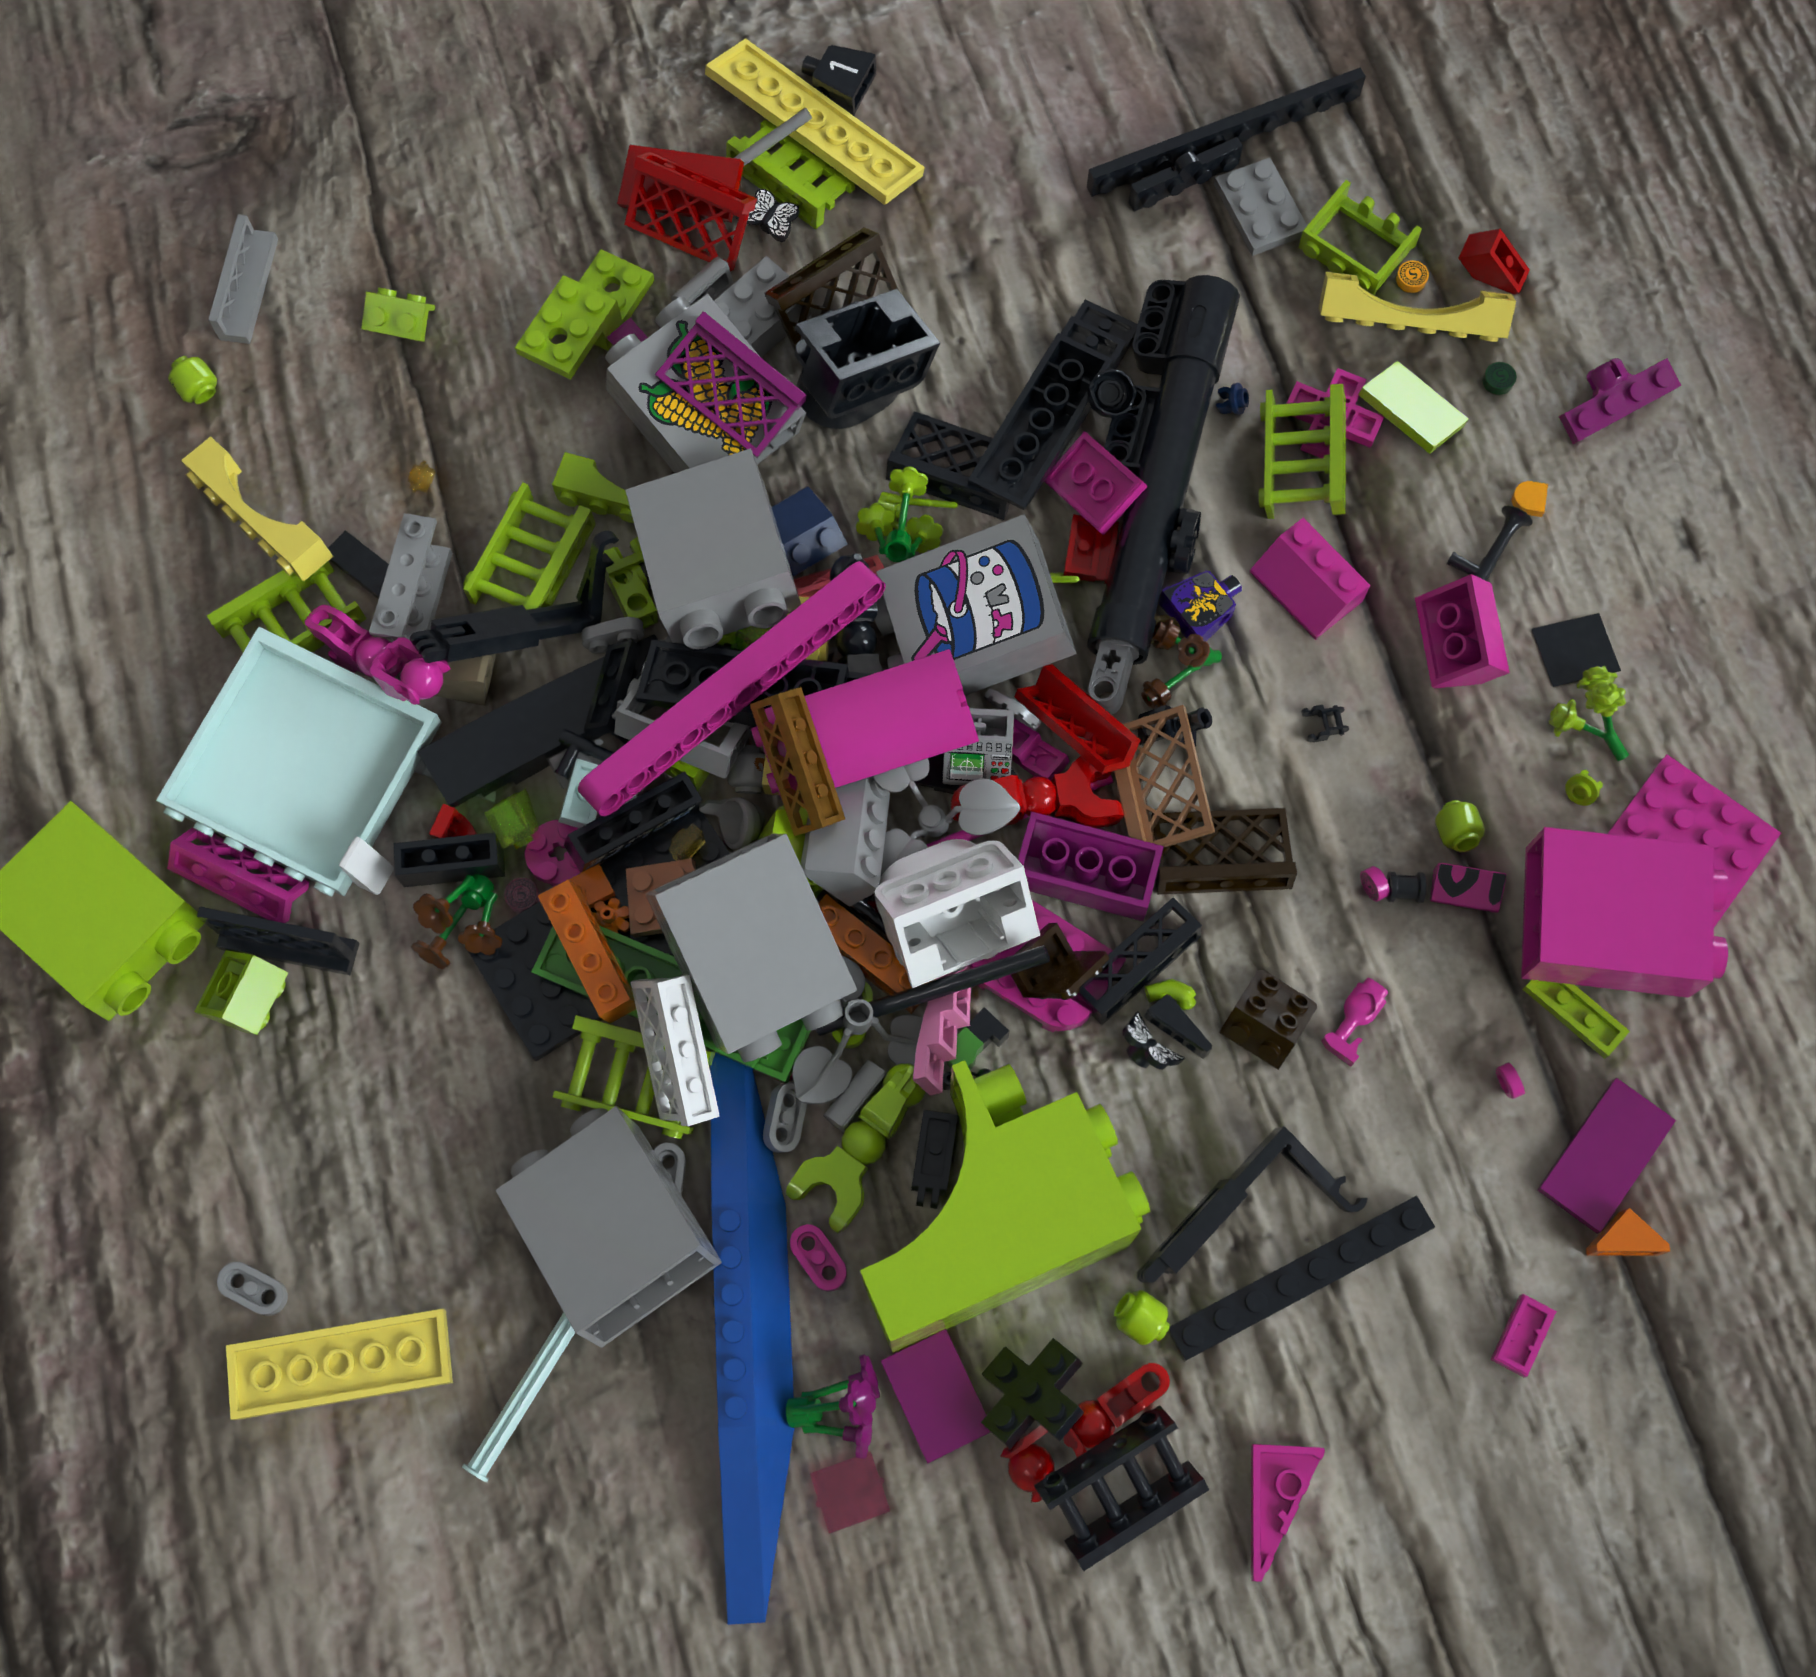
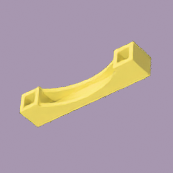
(1485, 316)
(295, 545)

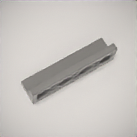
(242, 282)

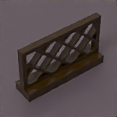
(828, 268)
(1231, 875)

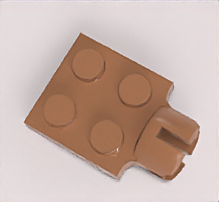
(645, 879)

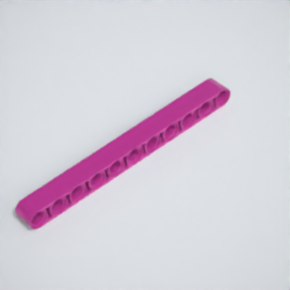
(730, 689)

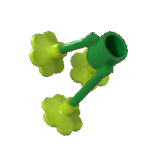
(877, 521)

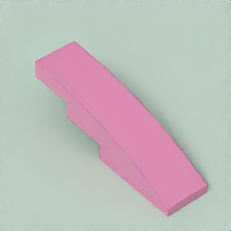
(939, 1037)

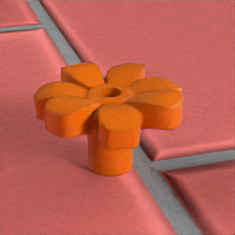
(612, 916)

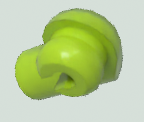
(1177, 990)

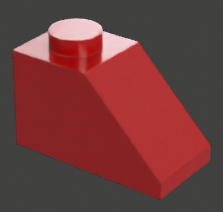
(1494, 261)

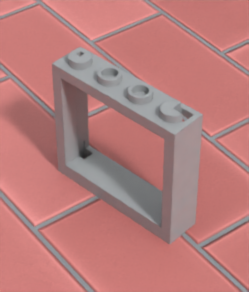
(704, 756)

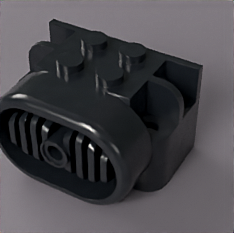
(861, 359)

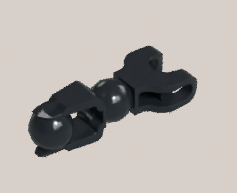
(857, 639)

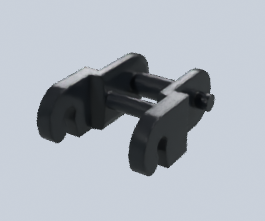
(1321, 712)

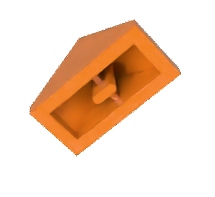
(1628, 1237)

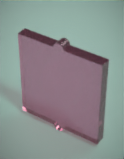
(849, 1492)

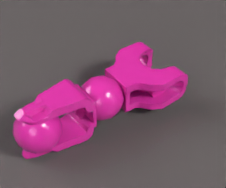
(378, 657)

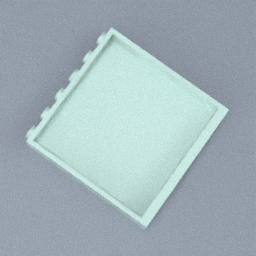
(298, 761)

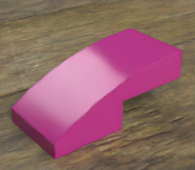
(1034, 754)

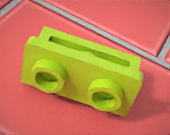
(396, 315)

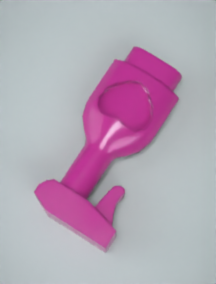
(1359, 1009)

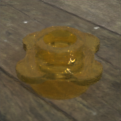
(421, 477)

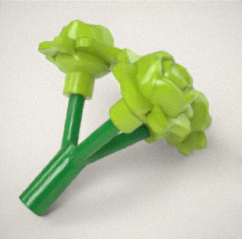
(1604, 699)

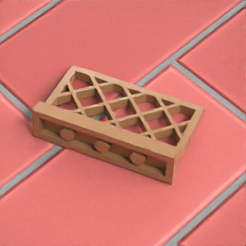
(1134, 795)

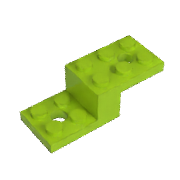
(584, 313)

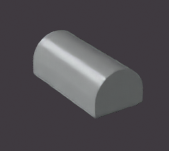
(712, 279)
(860, 1091)

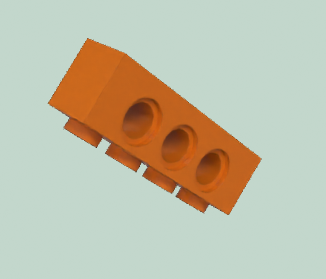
(866, 949)
(588, 951)

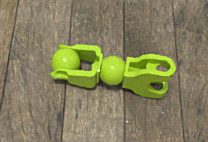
(861, 1145)

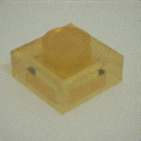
(687, 842)

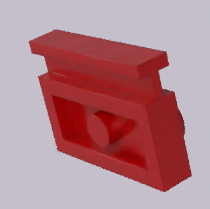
(1089, 551)

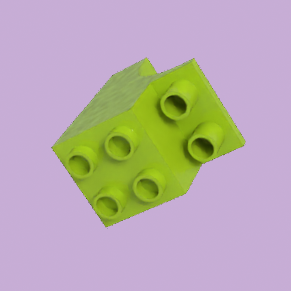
(1023, 1213)

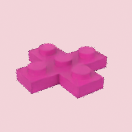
(1361, 423)

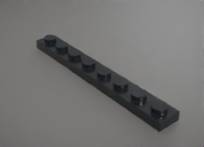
(1300, 1278)

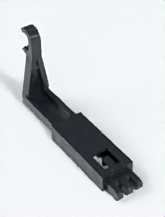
(514, 626)
(1230, 1193)

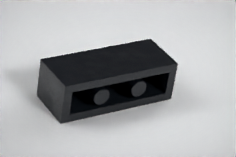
(448, 859)

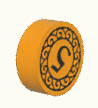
(1412, 276)

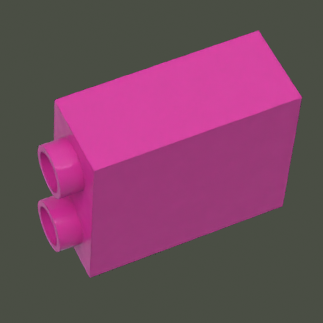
(1622, 913)

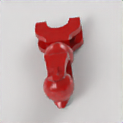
(1065, 795)
(1032, 1462)

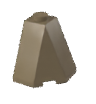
(468, 679)

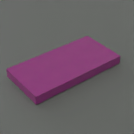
(1606, 1155)

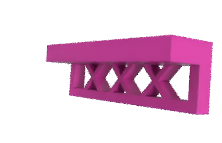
(230, 877)

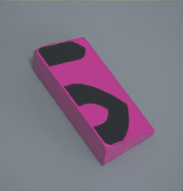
(1467, 887)

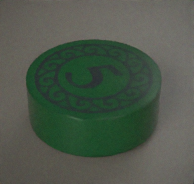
(1499, 378)

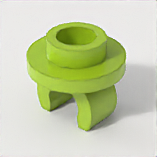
(1583, 788)

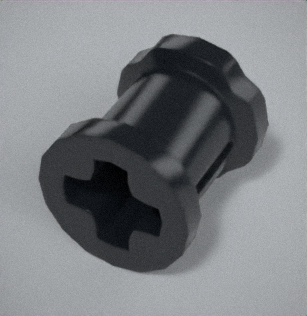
(1406, 887)

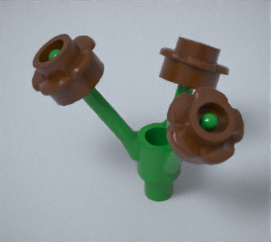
(1192, 653)

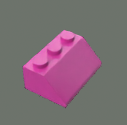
(1310, 578)
(1462, 633)

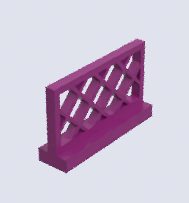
(750, 364)

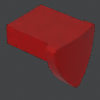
(451, 824)

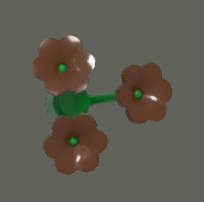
(433, 914)

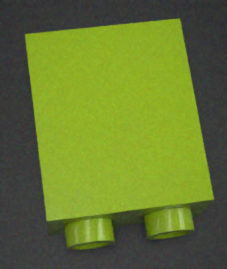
(93, 914)

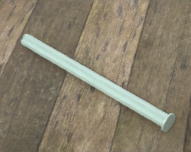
(520, 1399)

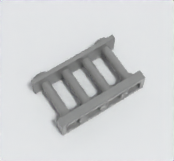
(411, 581)

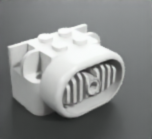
(954, 907)

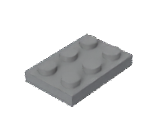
(1260, 206)

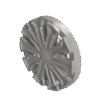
(1007, 703)

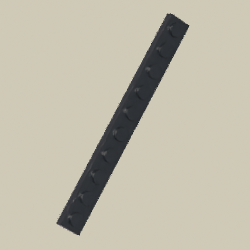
(1242, 125)

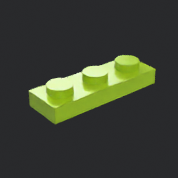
(1579, 1014)

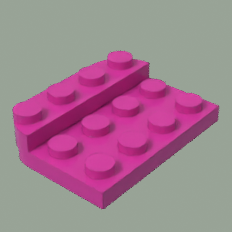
(1053, 1013)

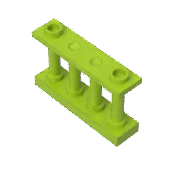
(1331, 464)
(562, 552)
(272, 592)
(624, 1043)

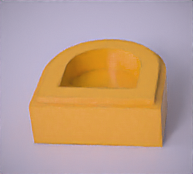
(1530, 497)

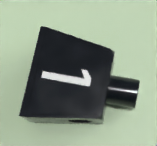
(842, 75)

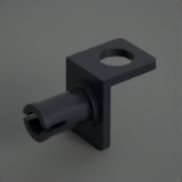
(1198, 720)

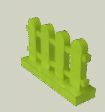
(791, 186)

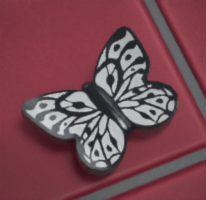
(772, 216)
(1145, 1049)

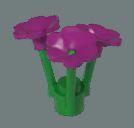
(859, 1402)

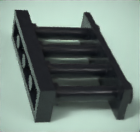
(1138, 1513)

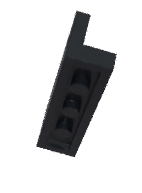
(1151, 965)

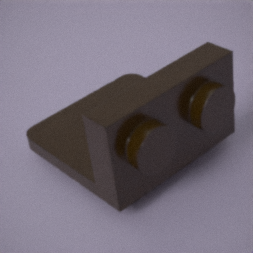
(1065, 970)
(1269, 1018)

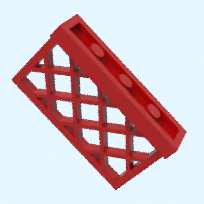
(689, 184)

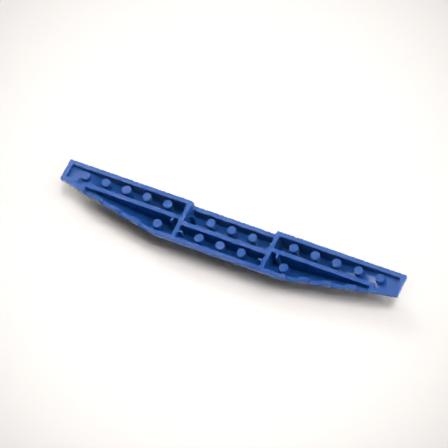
(750, 1339)

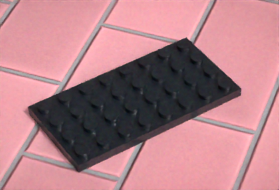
(542, 1009)

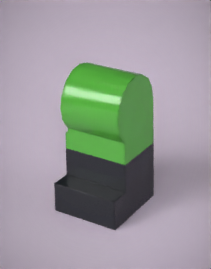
(976, 1037)

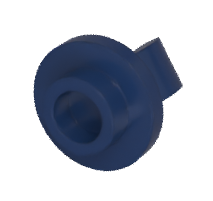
(1237, 399)

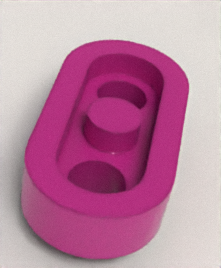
(818, 1258)

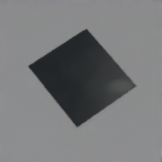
(1574, 647)

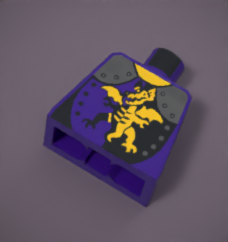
(1201, 603)

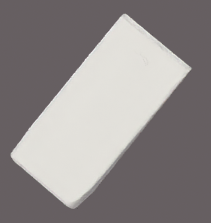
(366, 866)

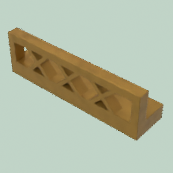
(803, 760)

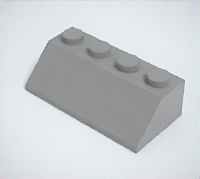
(850, 853)

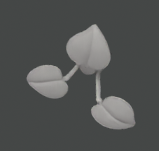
(982, 810)
(822, 1076)

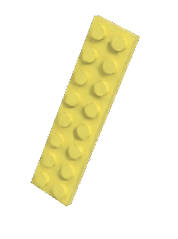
(832, 131)

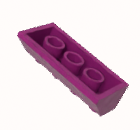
(1089, 866)

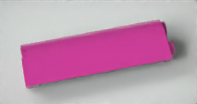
(887, 720)

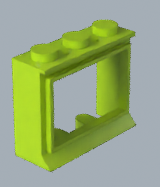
(1339, 262)

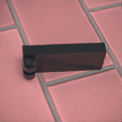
(359, 562)

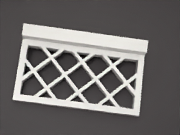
(684, 1054)

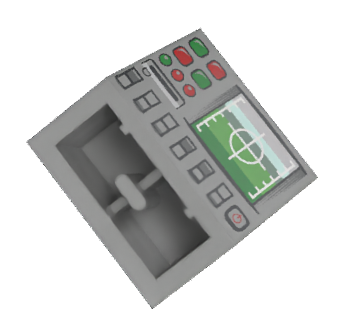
(987, 758)

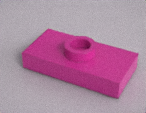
(1523, 1335)

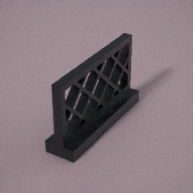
(946, 482)
(281, 941)

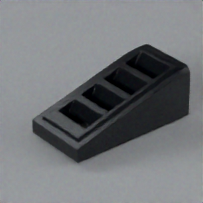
(1173, 1021)

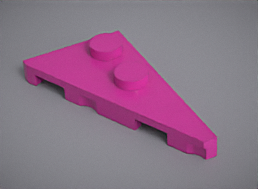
(1277, 1486)

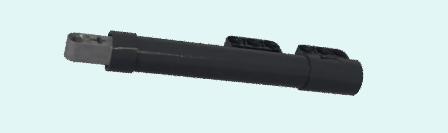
(1161, 451)

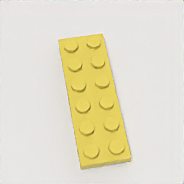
(338, 1364)

